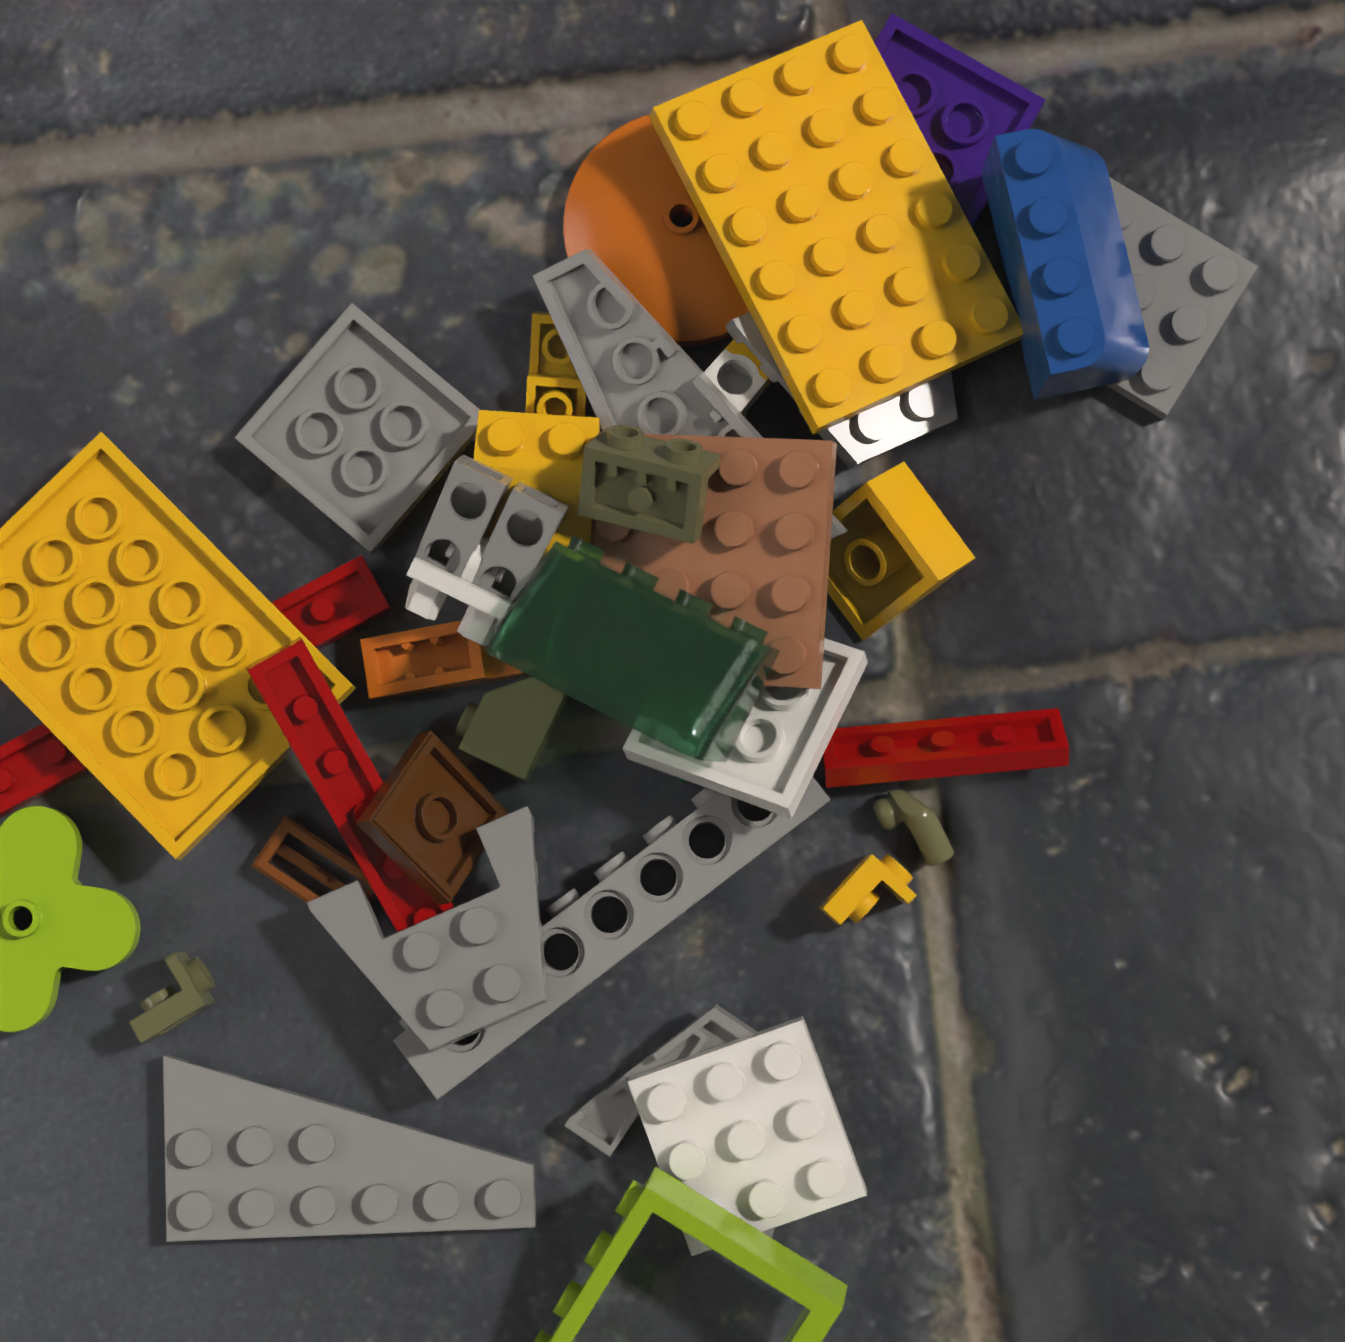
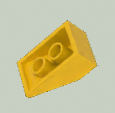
(541, 453)

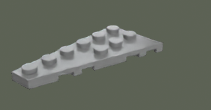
(630, 362)
(292, 1165)

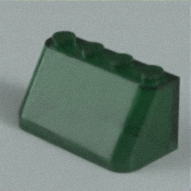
(635, 650)

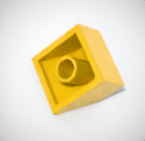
(893, 550)

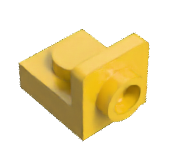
(856, 895)

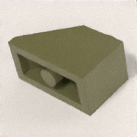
(511, 726)

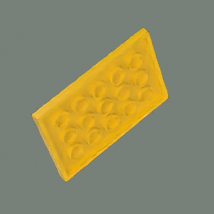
(836, 225)
(139, 644)

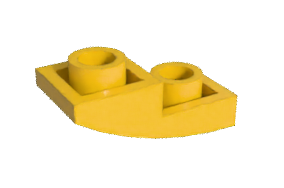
(552, 379)

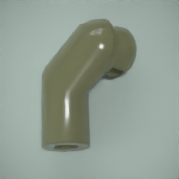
(920, 820)

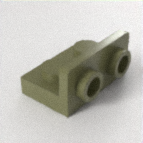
(646, 482)

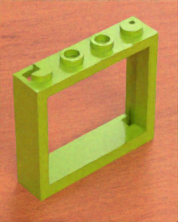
(719, 1230)

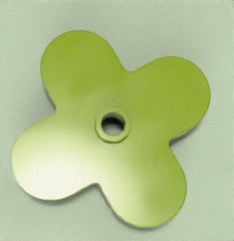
(70, 921)

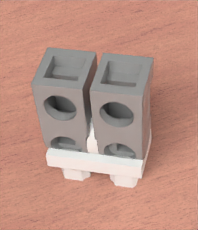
(465, 563)

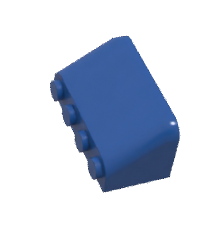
(1064, 262)

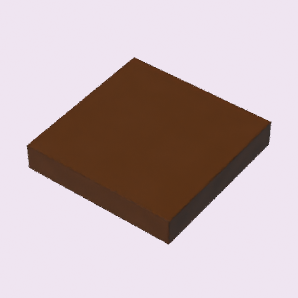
(430, 817)

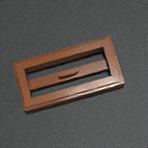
(277, 845)

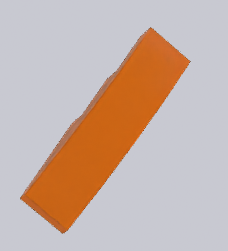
(428, 661)

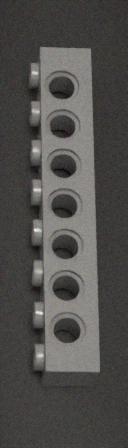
(646, 917)

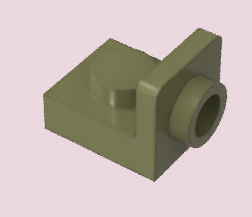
(170, 1009)

